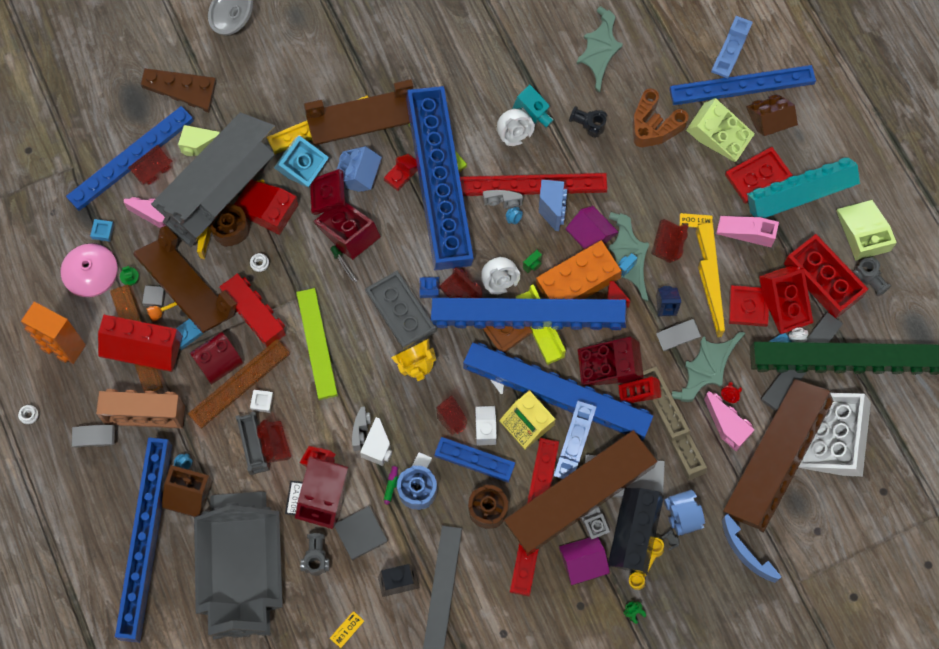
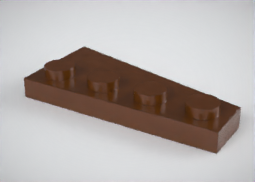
(187, 88)

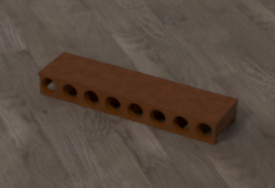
(777, 454)
(580, 492)

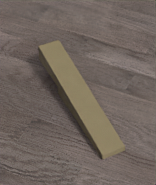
(676, 430)

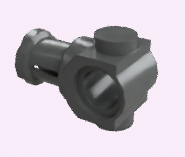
(872, 277)
(315, 555)

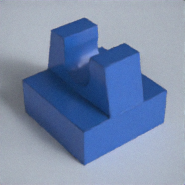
(429, 287)

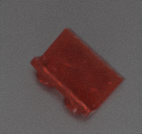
(149, 165)
(669, 241)
(460, 286)
(273, 441)

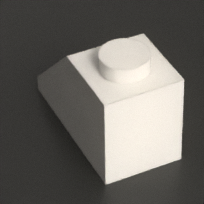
(485, 425)
(376, 445)

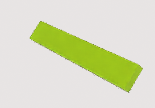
(317, 344)

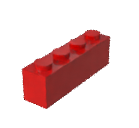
(253, 311)

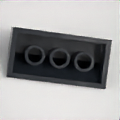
(636, 530)

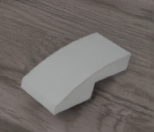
(509, 198)
(678, 335)
(360, 424)
(93, 435)
(595, 524)

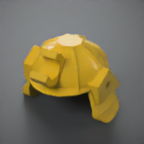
(416, 360)

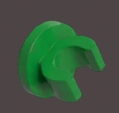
(129, 276)
(632, 609)

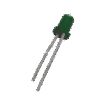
(337, 255)

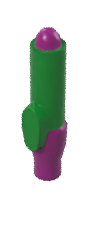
(392, 483)

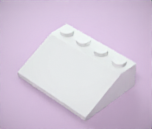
(841, 438)

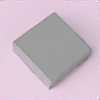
(153, 296)

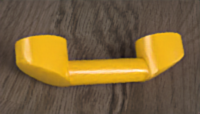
(636, 579)

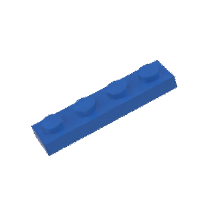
(474, 459)

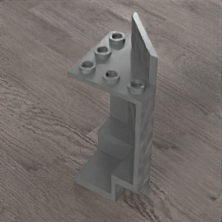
(215, 177)
(238, 565)

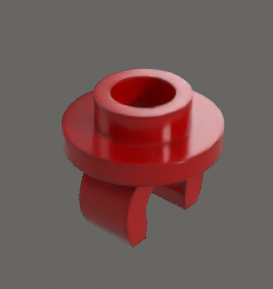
(730, 393)

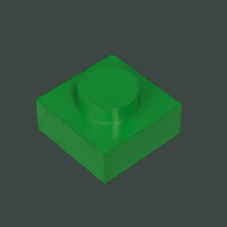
(533, 262)

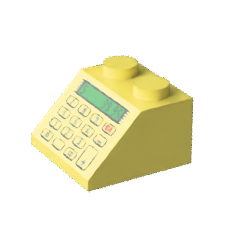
(527, 420)

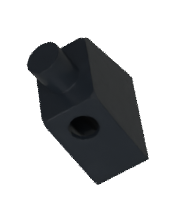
(398, 580)

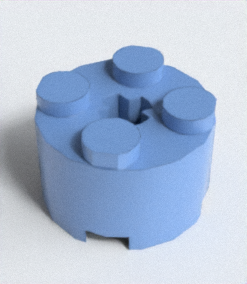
(417, 476)
(685, 513)

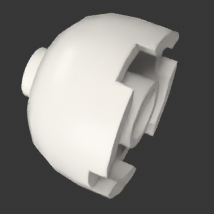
(514, 126)
(499, 275)

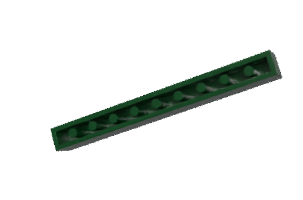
(844, 357)

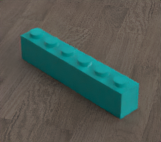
(803, 188)

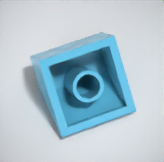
(301, 162)

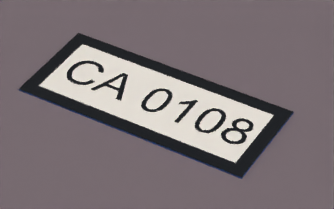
(293, 495)

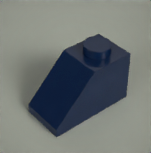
(668, 301)

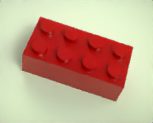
(827, 276)

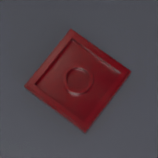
(327, 192)

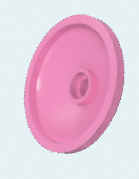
(93, 279)

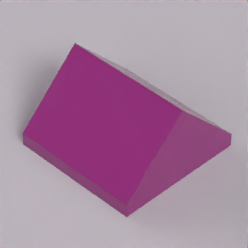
(590, 227)
(584, 560)

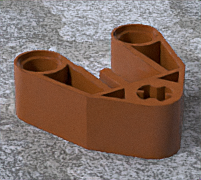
(645, 133)

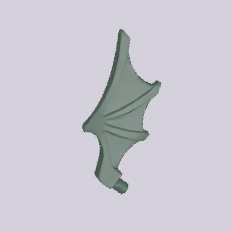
(600, 46)
(625, 245)
(707, 367)

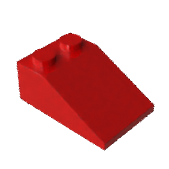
(267, 205)
(787, 298)

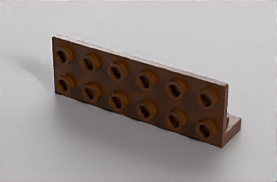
(358, 116)
(183, 283)

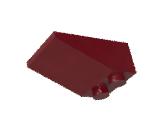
(348, 229)

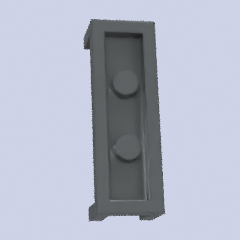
(252, 444)

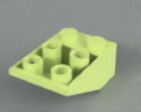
(720, 130)
(866, 230)

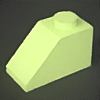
(195, 140)

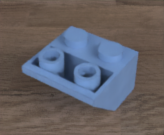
(359, 168)
(553, 202)

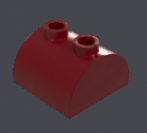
(216, 358)

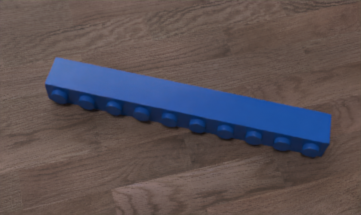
(529, 313)
(555, 390)
(143, 541)

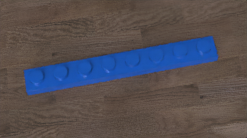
(742, 85)
(119, 165)

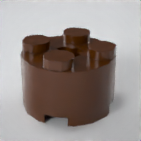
(236, 230)
(482, 497)

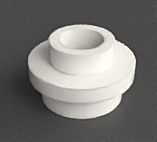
(256, 258)
(798, 335)
(24, 411)

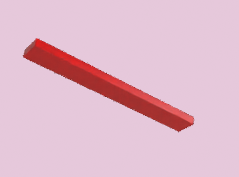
(532, 183)
(540, 482)

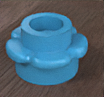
(513, 215)
(183, 461)

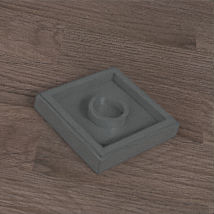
(360, 533)

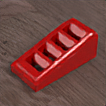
(651, 387)

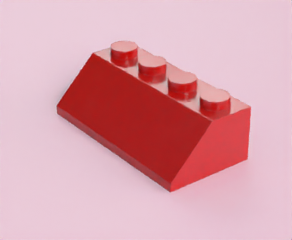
(138, 343)

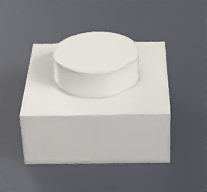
(261, 401)

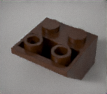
(772, 115)
(185, 491)

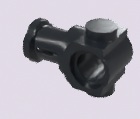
(588, 120)

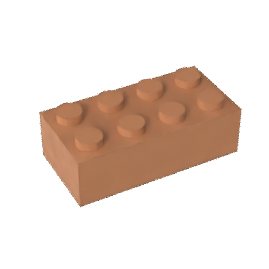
(140, 409)

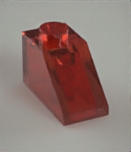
(451, 416)

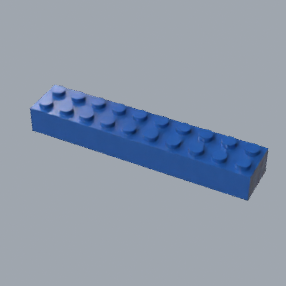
(439, 178)

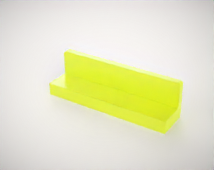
(546, 338)

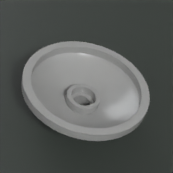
(229, 15)

